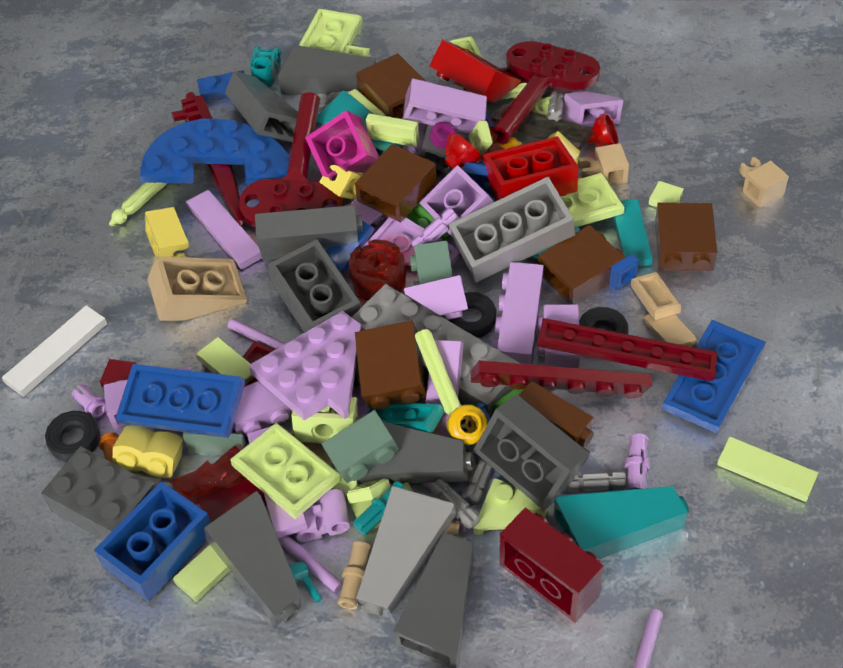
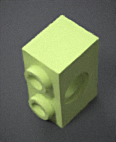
(323, 424)

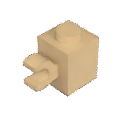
(609, 161)
(763, 182)

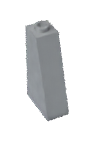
(401, 547)

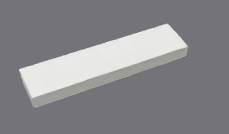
(54, 351)

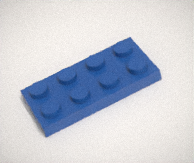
(180, 400)
(707, 401)

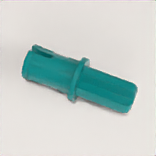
(373, 514)

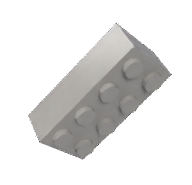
(512, 229)

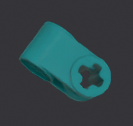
(265, 64)

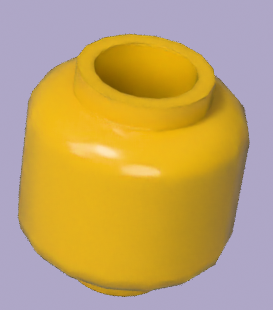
(470, 414)

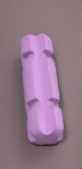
(436, 228)

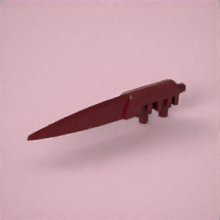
(194, 109)

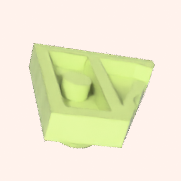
(502, 506)

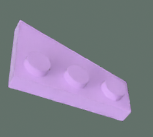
(403, 234)

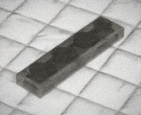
(540, 127)

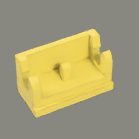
(344, 184)
(165, 232)

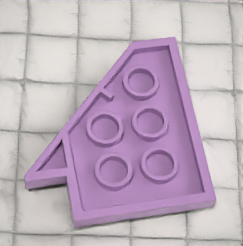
(314, 368)

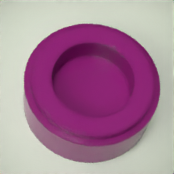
(439, 134)

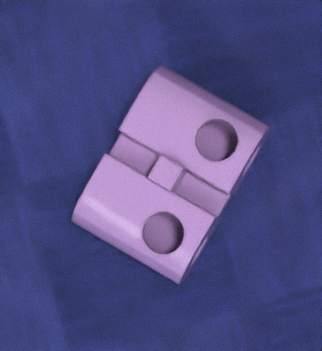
(326, 516)

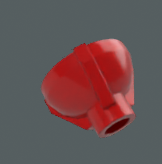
(604, 131)
(459, 151)

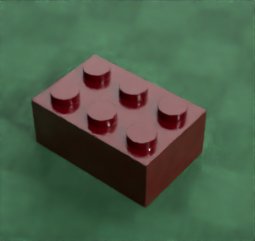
(551, 564)

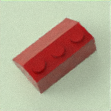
(472, 71)
(529, 163)

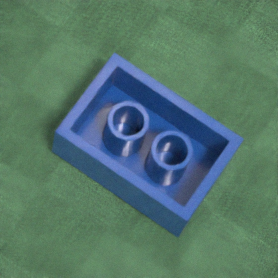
(153, 541)

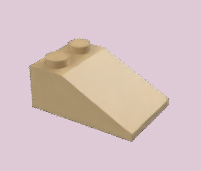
(194, 287)

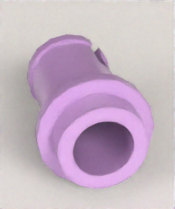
(91, 403)

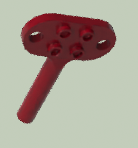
(545, 68)
(293, 190)

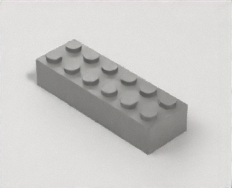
(393, 307)

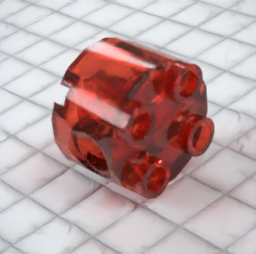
(375, 266)

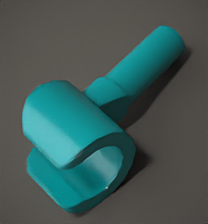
(301, 573)

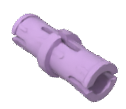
(637, 461)

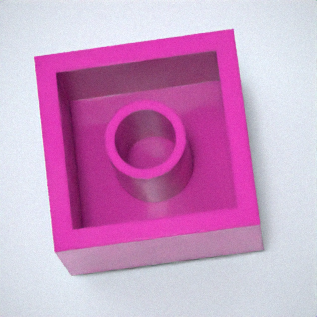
(343, 144)

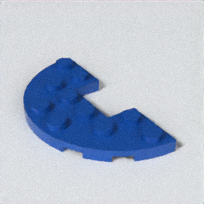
(212, 142)

